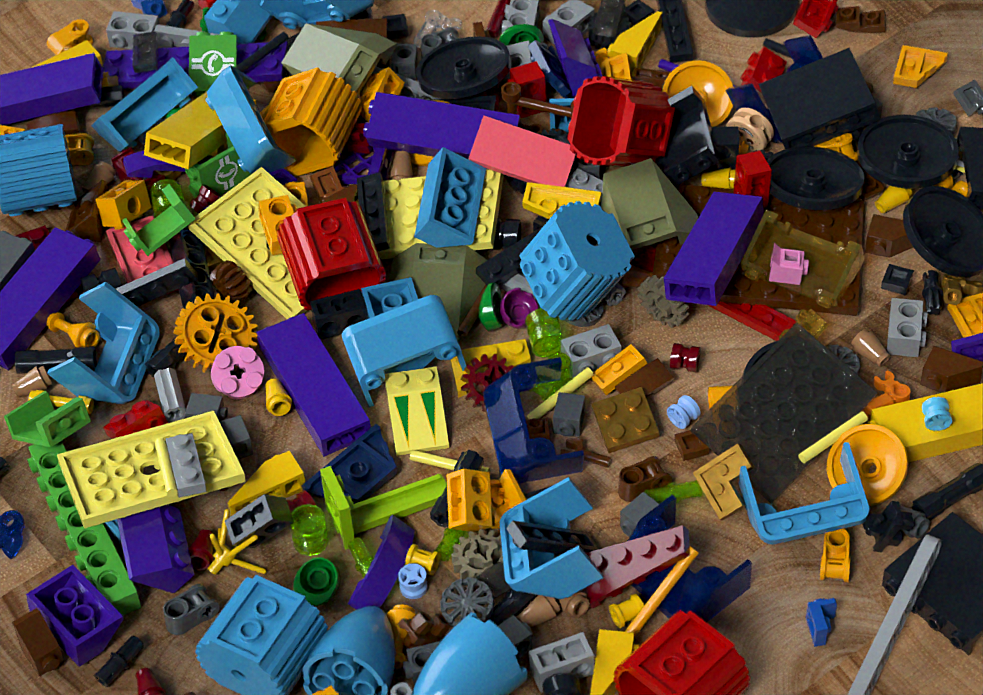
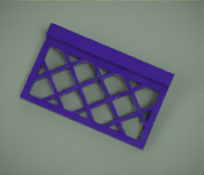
(378, 162)

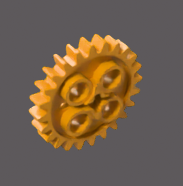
(192, 326)

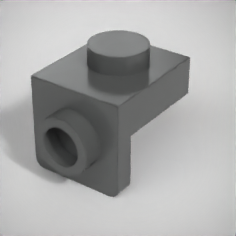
(970, 98)

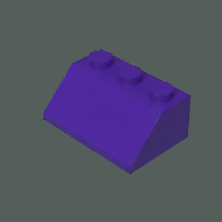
(574, 54)
(156, 548)
(76, 614)

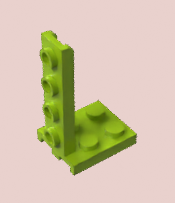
(375, 511)

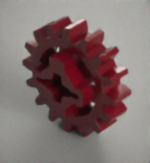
(479, 380)

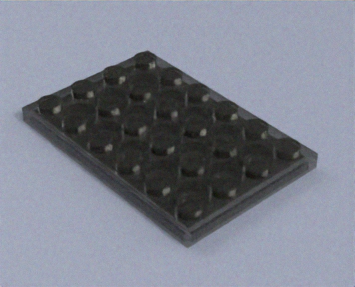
(784, 408)

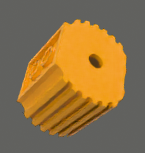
(312, 119)

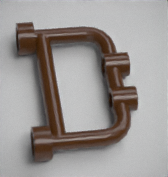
(512, 95)

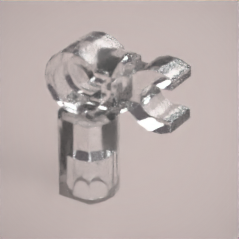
(435, 22)

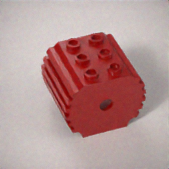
(619, 121)
(329, 250)
(683, 659)

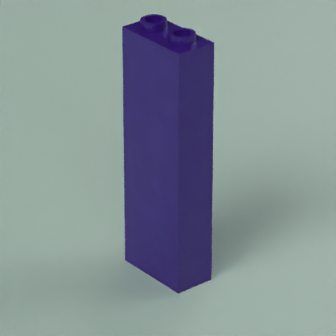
(50, 88)
(426, 125)
(713, 248)
(42, 289)
(313, 384)

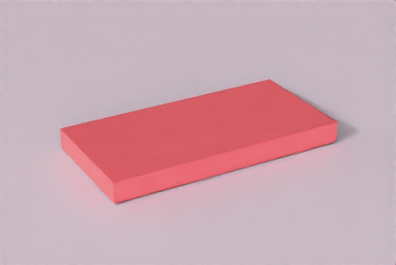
(521, 153)
(135, 263)

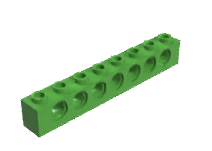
(90, 543)

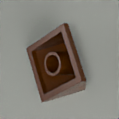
(85, 216)

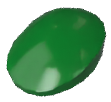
(521, 33)
(490, 307)
(317, 580)

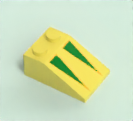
(416, 410)

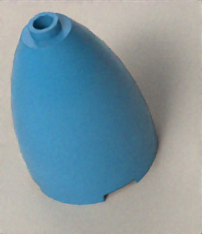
(353, 655)
(472, 661)

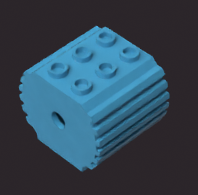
(35, 170)
(576, 260)
(261, 639)

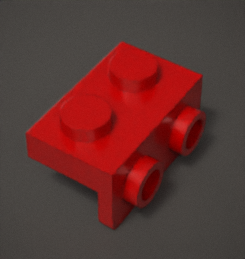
(815, 16)
(762, 67)
(141, 417)

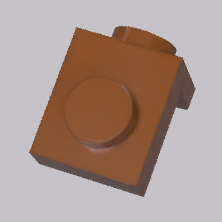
(326, 183)

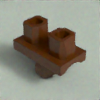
(424, 629)

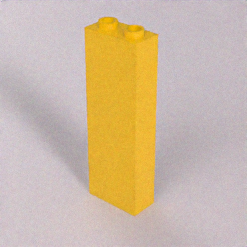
(186, 135)
(908, 423)

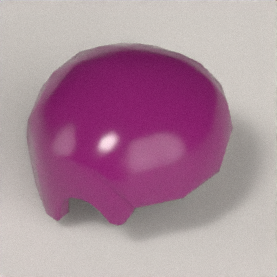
(516, 307)

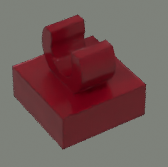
(357, 142)

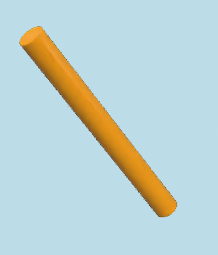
(661, 593)

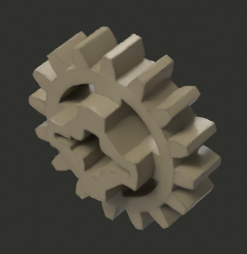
(654, 300)
(476, 553)

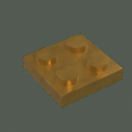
(625, 420)

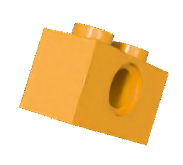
(123, 201)

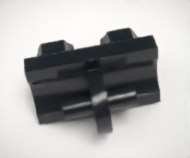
(888, 526)

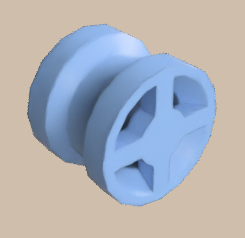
(683, 412)
(410, 574)

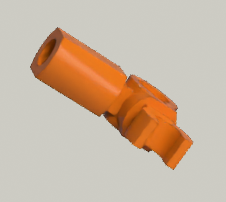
(894, 393)

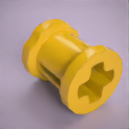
(428, 560)
(626, 610)

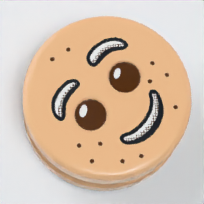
(753, 128)

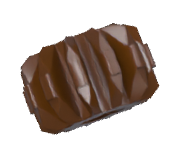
(231, 281)

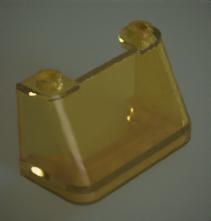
(829, 266)

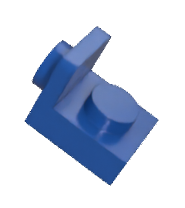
(151, 7)
(818, 618)

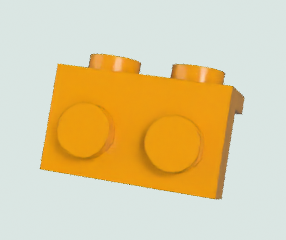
(504, 496)

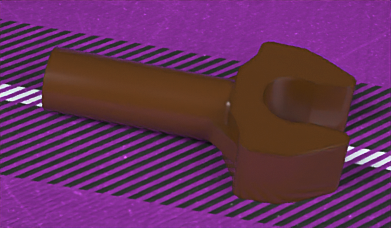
(577, 445)

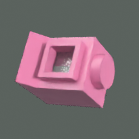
(787, 265)

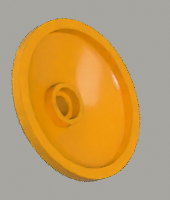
(708, 81)
(871, 446)

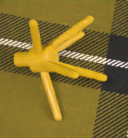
(225, 555)

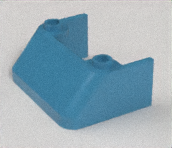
(299, 12)
(145, 106)
(244, 123)
(399, 337)
(128, 346)
(844, 509)
(538, 571)

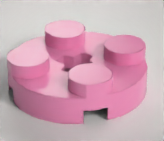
(243, 358)

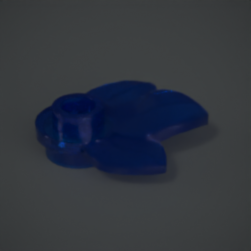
(11, 536)

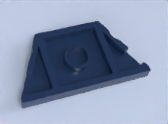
(551, 67)
(362, 467)

